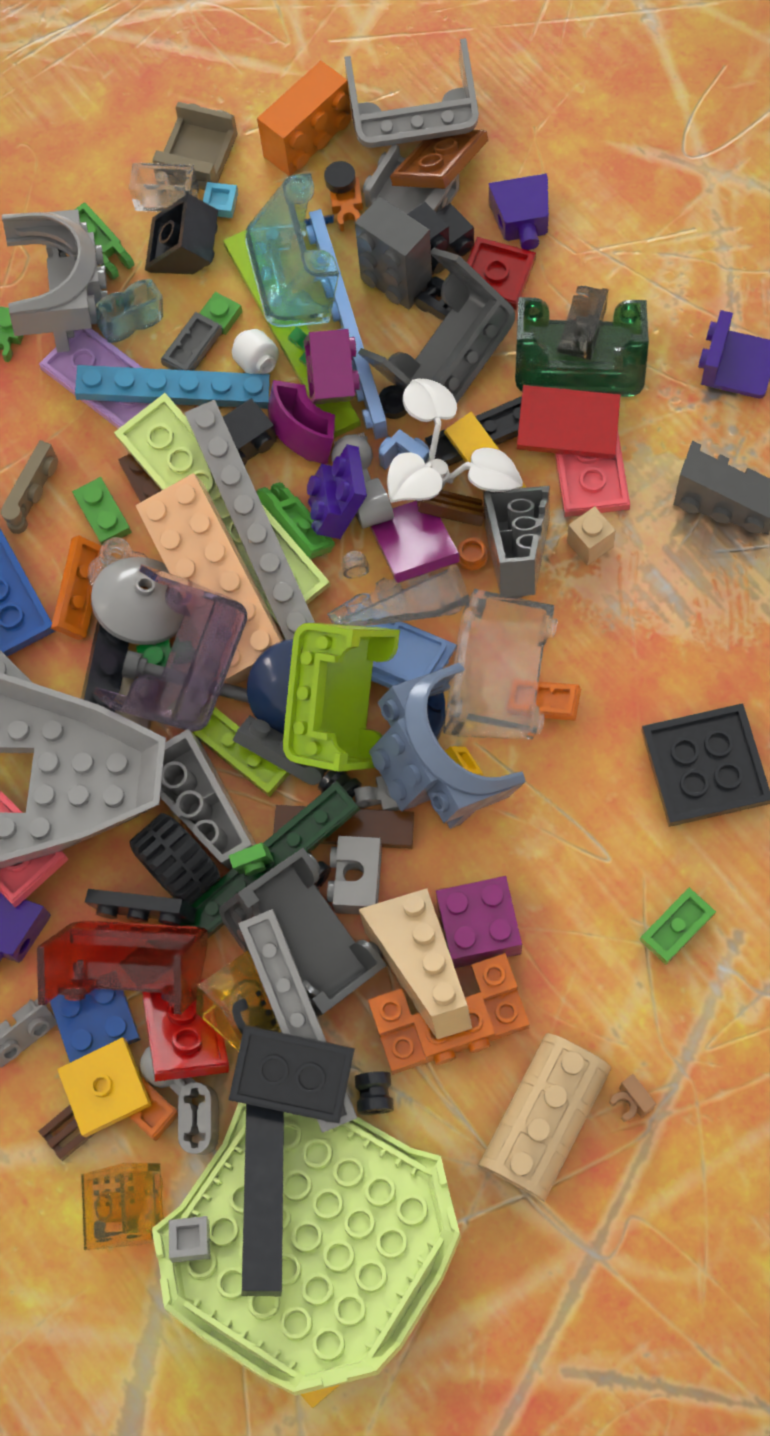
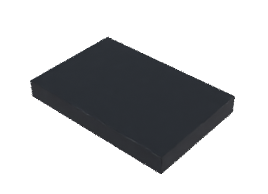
(291, 1074)

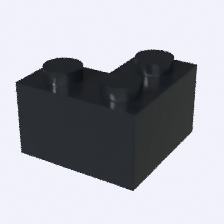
(447, 231)

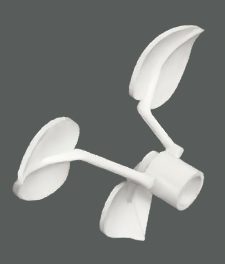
(414, 480)

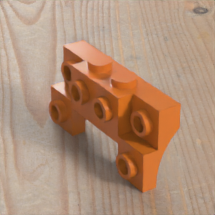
(492, 1011)

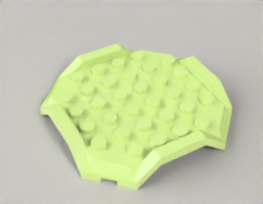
(360, 1254)

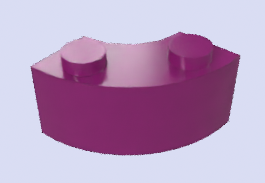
(300, 422)

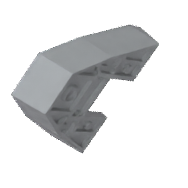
(85, 770)

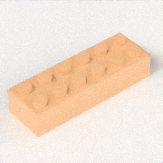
(201, 550)

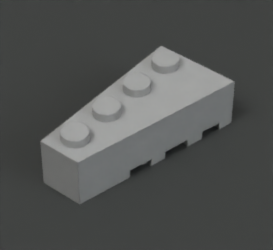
(200, 798)

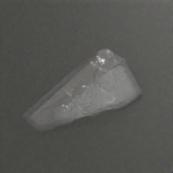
(417, 598)

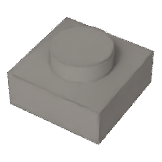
(189, 1239)

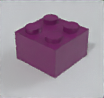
(330, 366)
(479, 921)

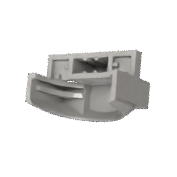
(73, 279)

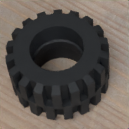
(174, 859)

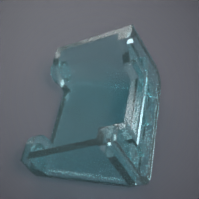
(292, 282)

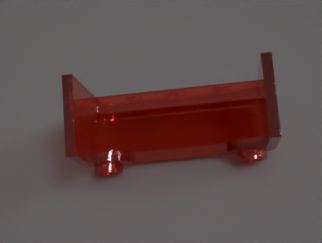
(122, 958)

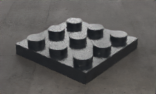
(706, 765)

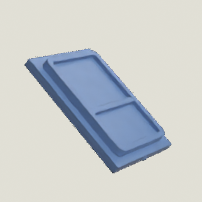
(416, 655)

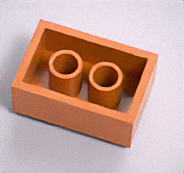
(305, 118)

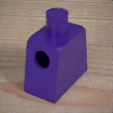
(521, 208)
(20, 927)

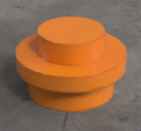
(472, 553)

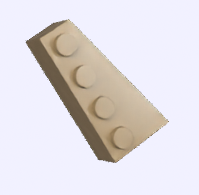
(420, 959)

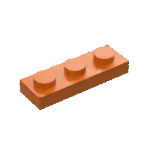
(74, 598)

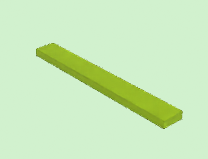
(345, 415)

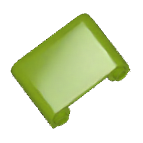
(332, 694)

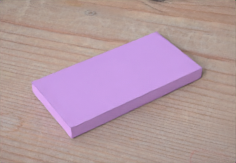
(92, 350)

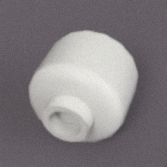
(255, 352)

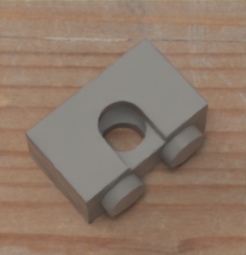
(355, 854)

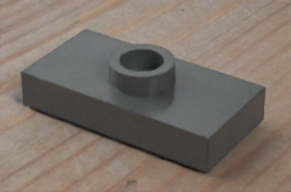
(192, 343)

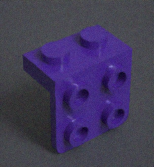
(735, 360)

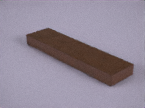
(392, 827)

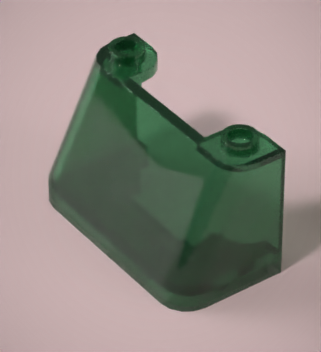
(617, 360)

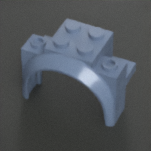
(417, 765)

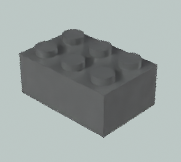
(393, 252)

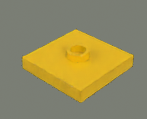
(104, 1087)

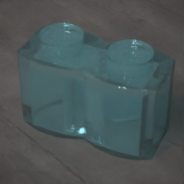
(129, 310)

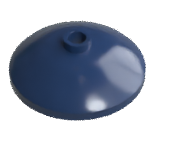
(269, 684)

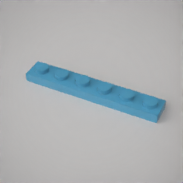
(181, 386)

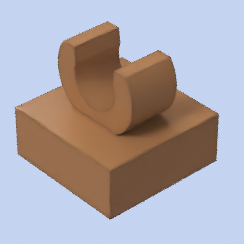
(635, 1096)

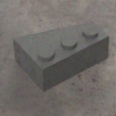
(723, 491)

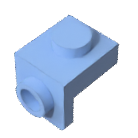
(399, 444)

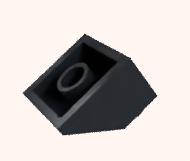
(182, 237)

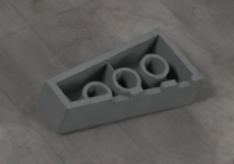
(516, 536)

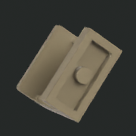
(200, 139)

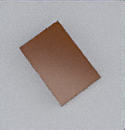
(438, 160)

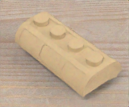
(545, 1116)

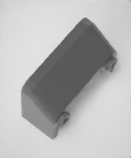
(464, 338)

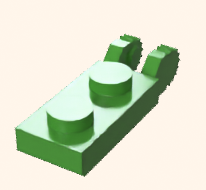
(106, 238)
(294, 519)

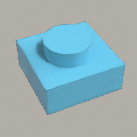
(222, 198)

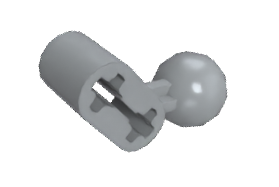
(376, 505)
(191, 1118)

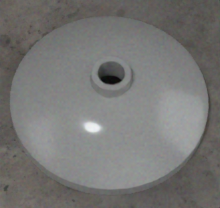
(130, 611)

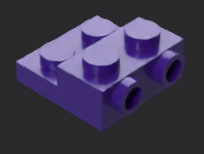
(337, 493)

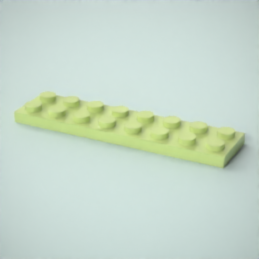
(169, 452)

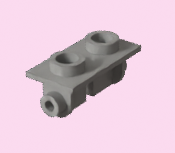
(32, 1023)

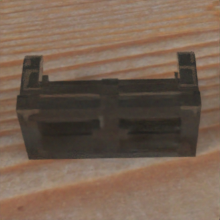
(584, 322)

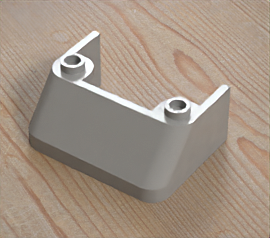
(451, 117)

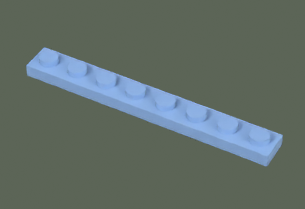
(342, 312)

